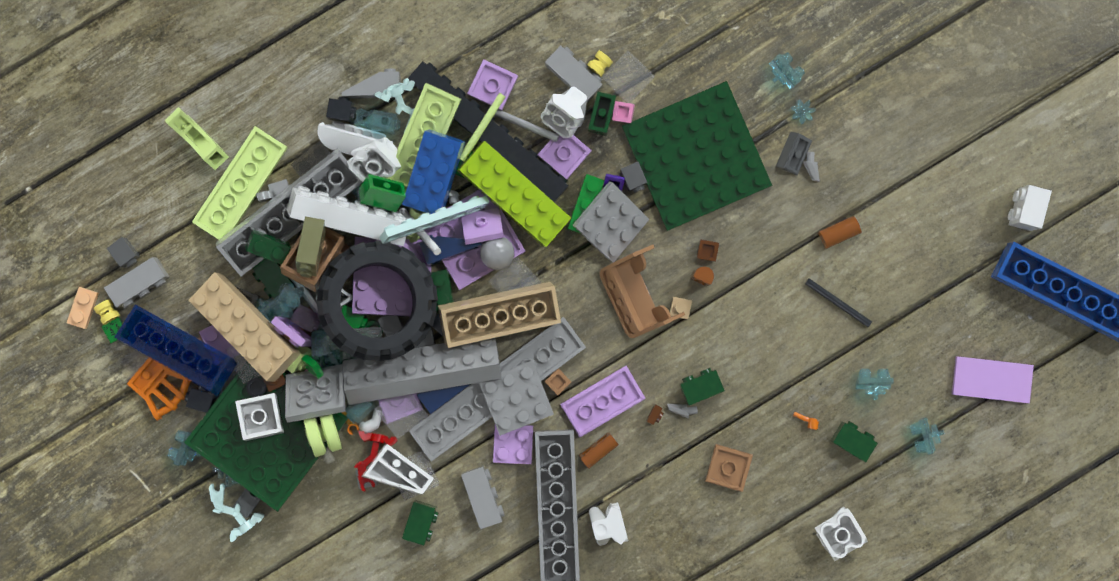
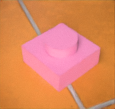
(623, 112)

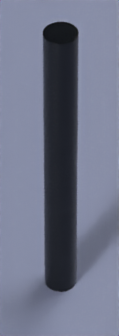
(839, 303)

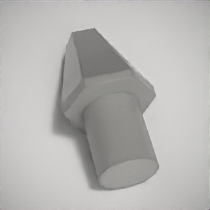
(812, 166)
(682, 410)

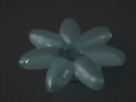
(803, 115)

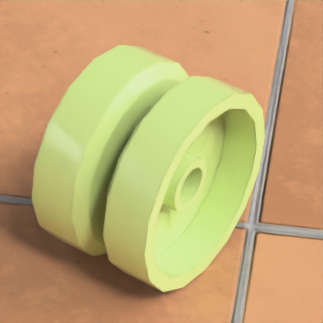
(320, 433)

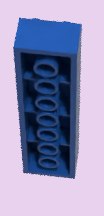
(1059, 289)

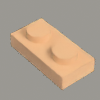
(82, 307)

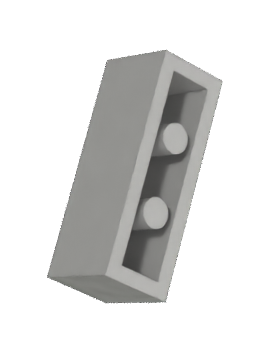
(573, 72)
(137, 283)
(482, 497)

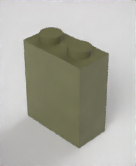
(310, 247)

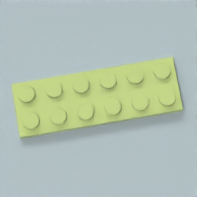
(433, 112)
(240, 183)

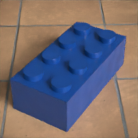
(433, 172)

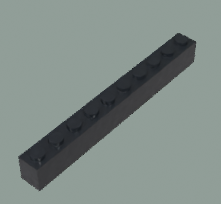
(512, 149)

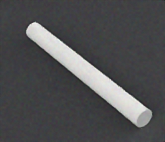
(423, 235)

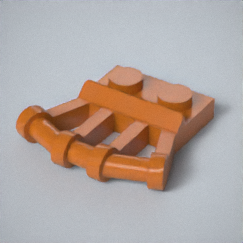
(147, 381)

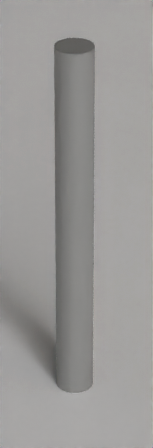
(527, 125)

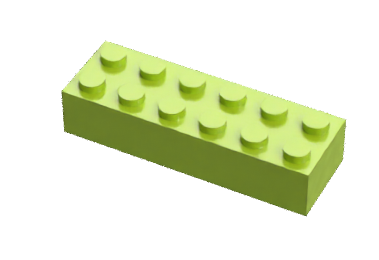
(514, 194)

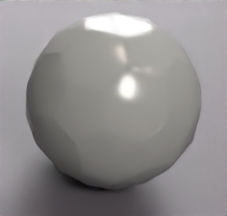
(497, 253)

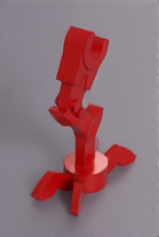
(361, 465)

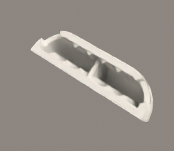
(346, 136)

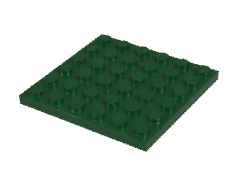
(697, 155)
(266, 465)

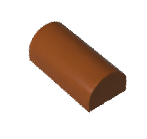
(840, 232)
(703, 275)
(598, 450)

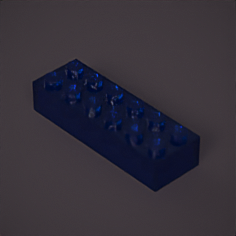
(176, 350)

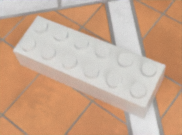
(343, 215)

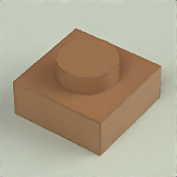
(557, 381)

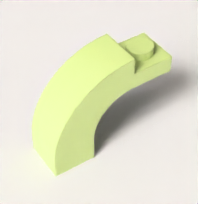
(197, 138)

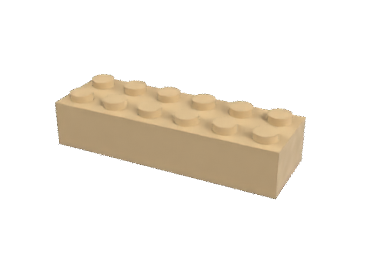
(499, 314)
(244, 327)

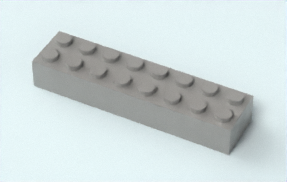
(328, 176)
(421, 371)
(557, 505)

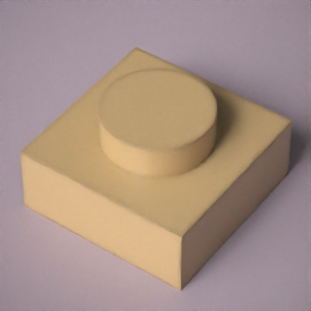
(680, 305)

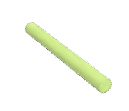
(482, 126)

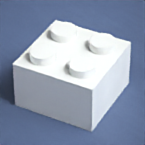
(1029, 207)
(259, 417)

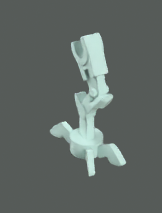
(396, 91)
(217, 498)

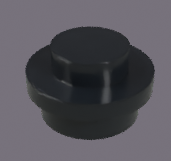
(256, 387)

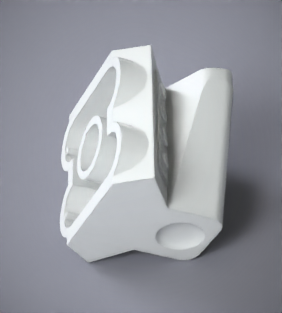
(565, 112)
(375, 159)
(608, 525)
(840, 534)

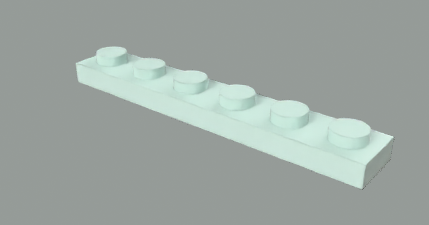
(439, 217)

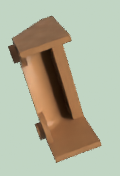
(631, 295)

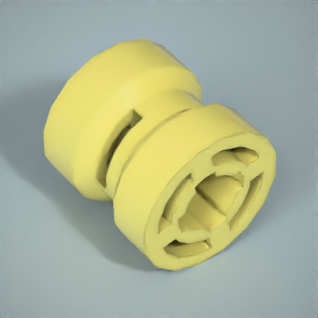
(599, 63)
(106, 311)

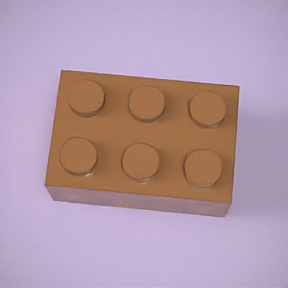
(331, 248)

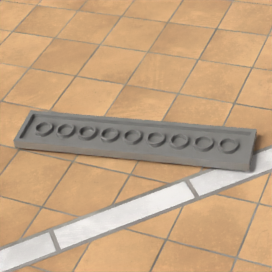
(469, 407)

